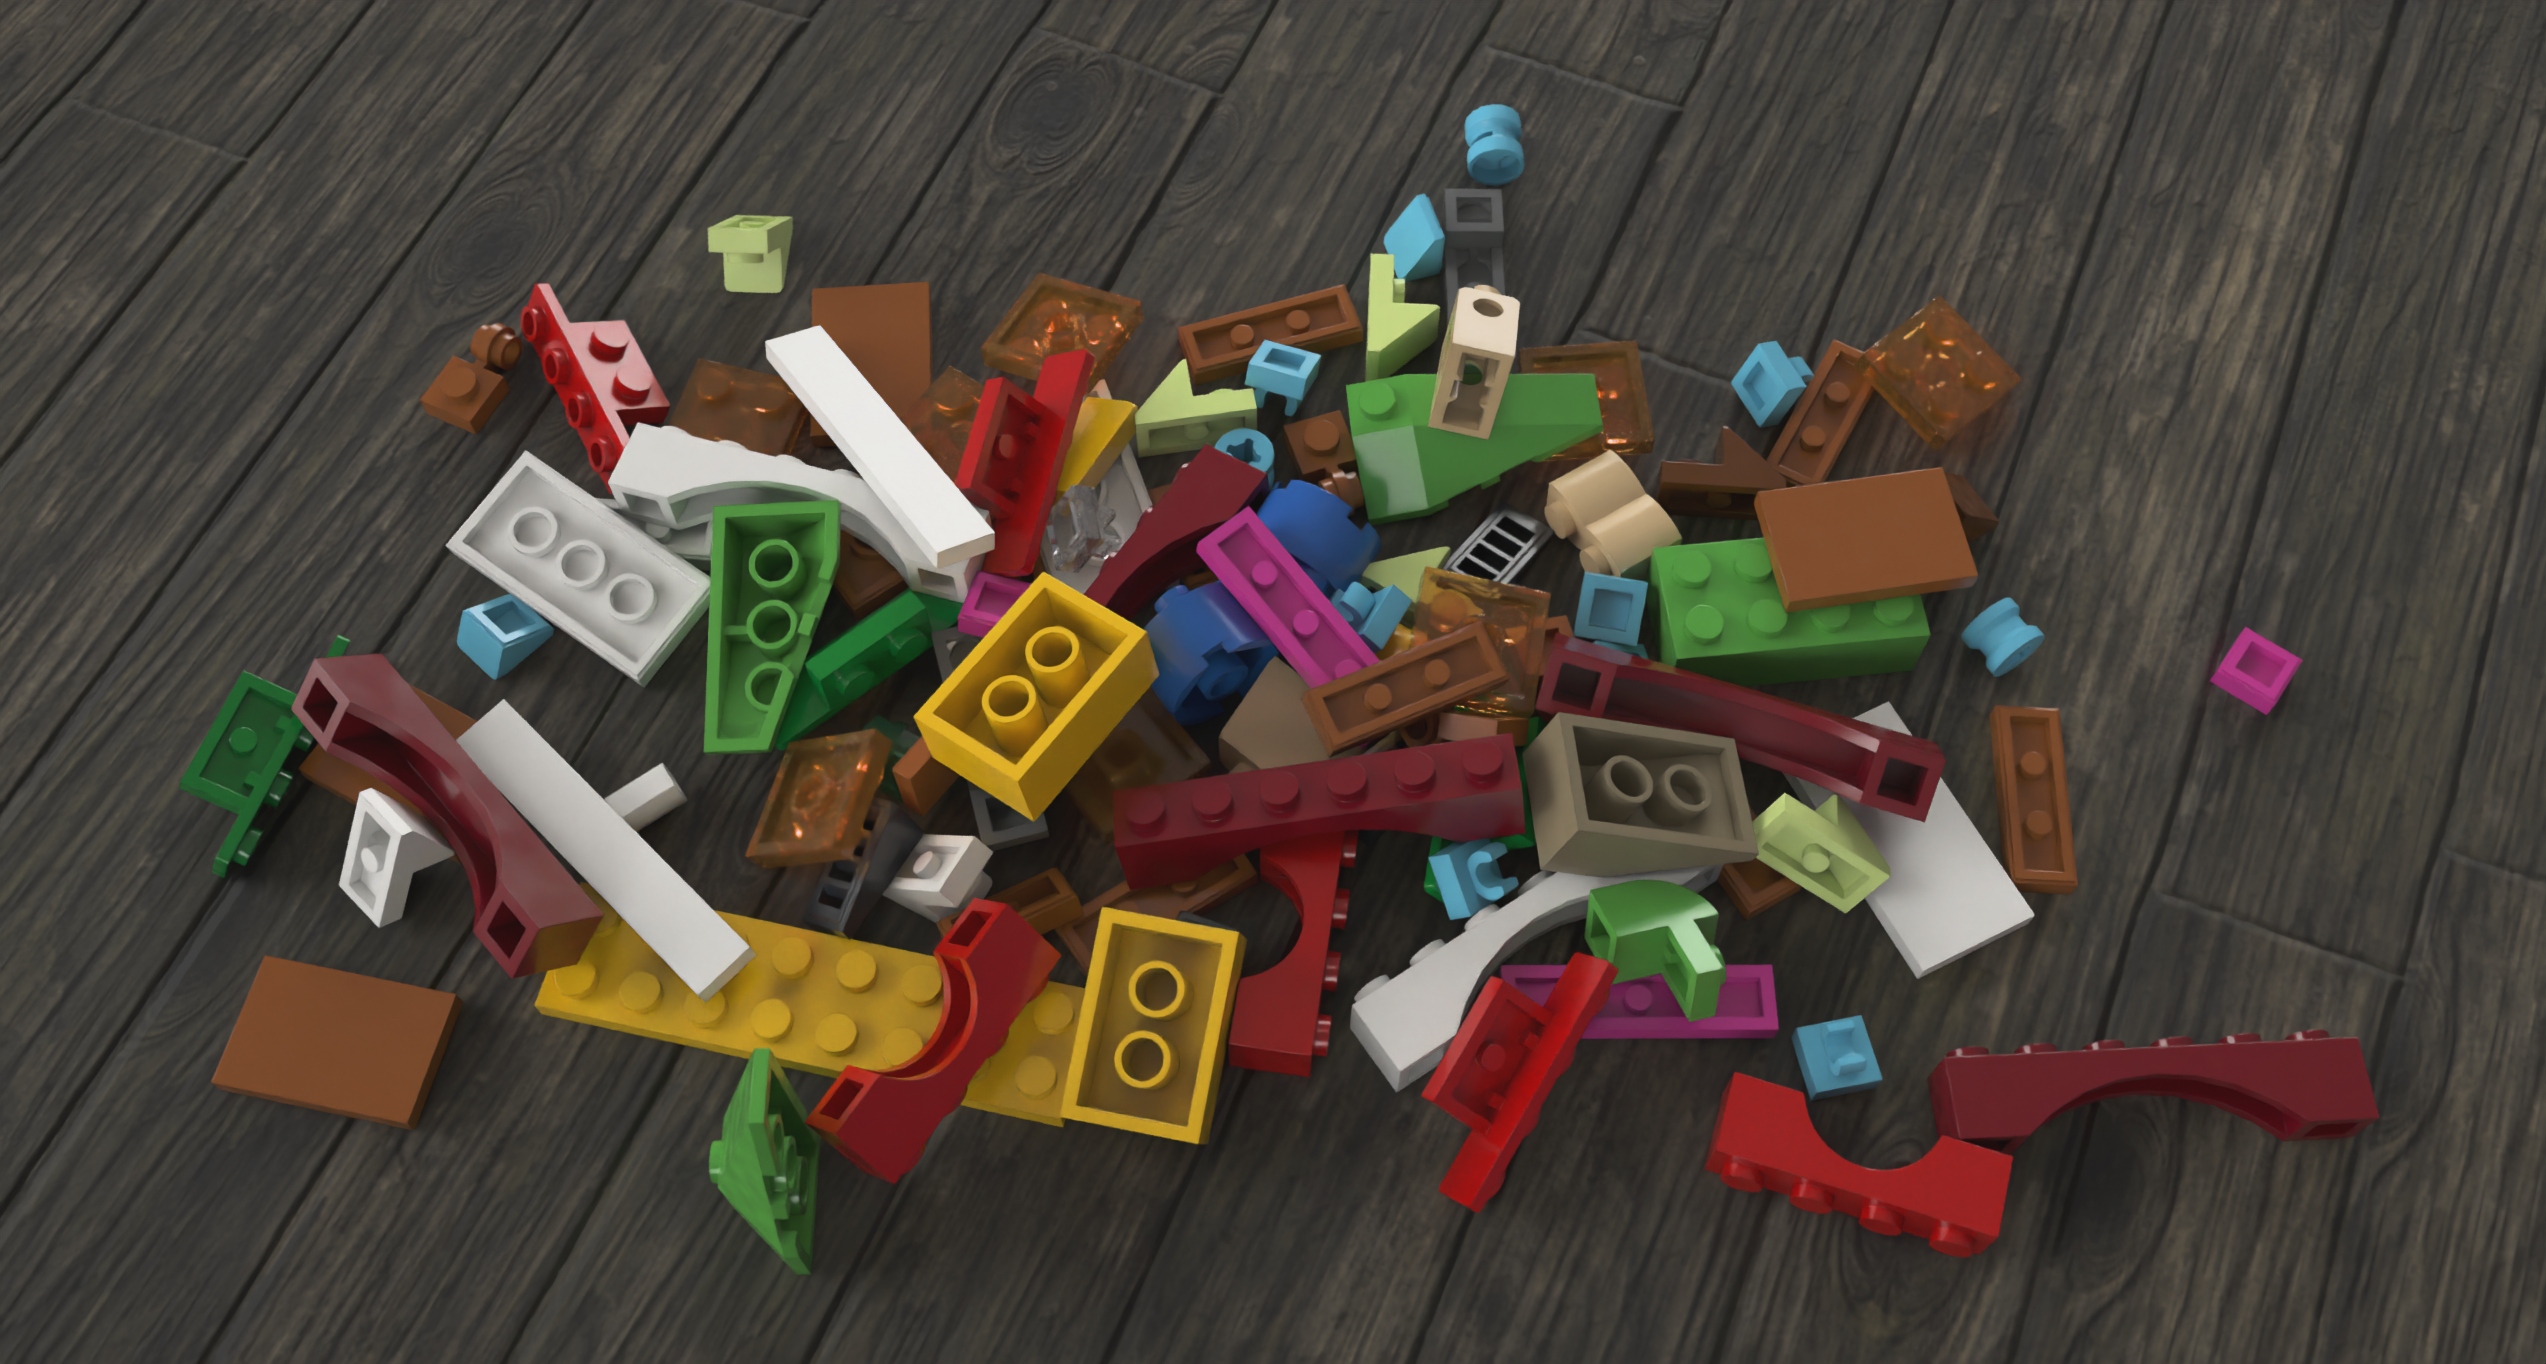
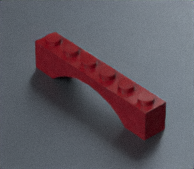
(1167, 535)
(1815, 745)
(1438, 790)
(523, 897)
(2287, 1087)

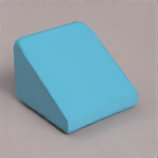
(1416, 241)
(501, 634)

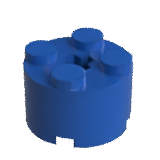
(1319, 535)
(1204, 651)

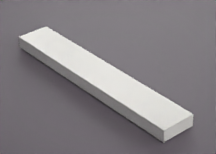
(880, 447)
(606, 851)

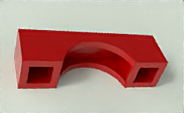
(989, 973)
(1278, 1011)
(1769, 1143)

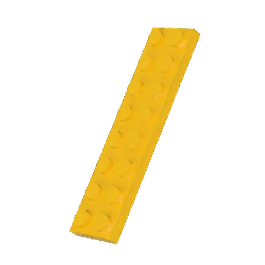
(815, 1006)

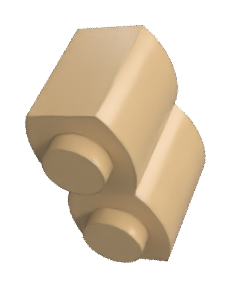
(1609, 517)

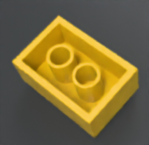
(1038, 695)
(1154, 1026)

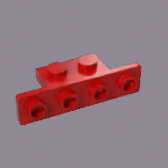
(595, 375)
(1019, 457)
(1506, 1068)

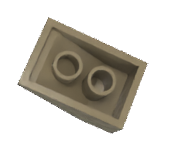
(1635, 798)

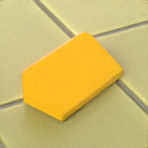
(1098, 439)

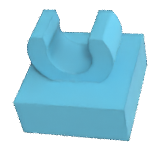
(1283, 372)
(1770, 383)
(1610, 608)
(1371, 614)
(1470, 876)
(1836, 1058)

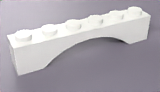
(680, 477)
(1418, 1013)

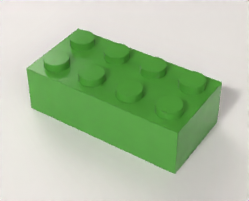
(1724, 618)

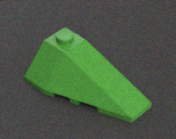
(1417, 468)
(764, 606)
(770, 1161)

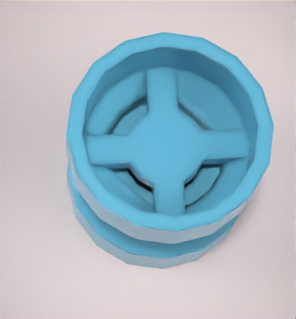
(1492, 135)

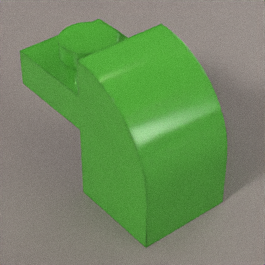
(1658, 930)

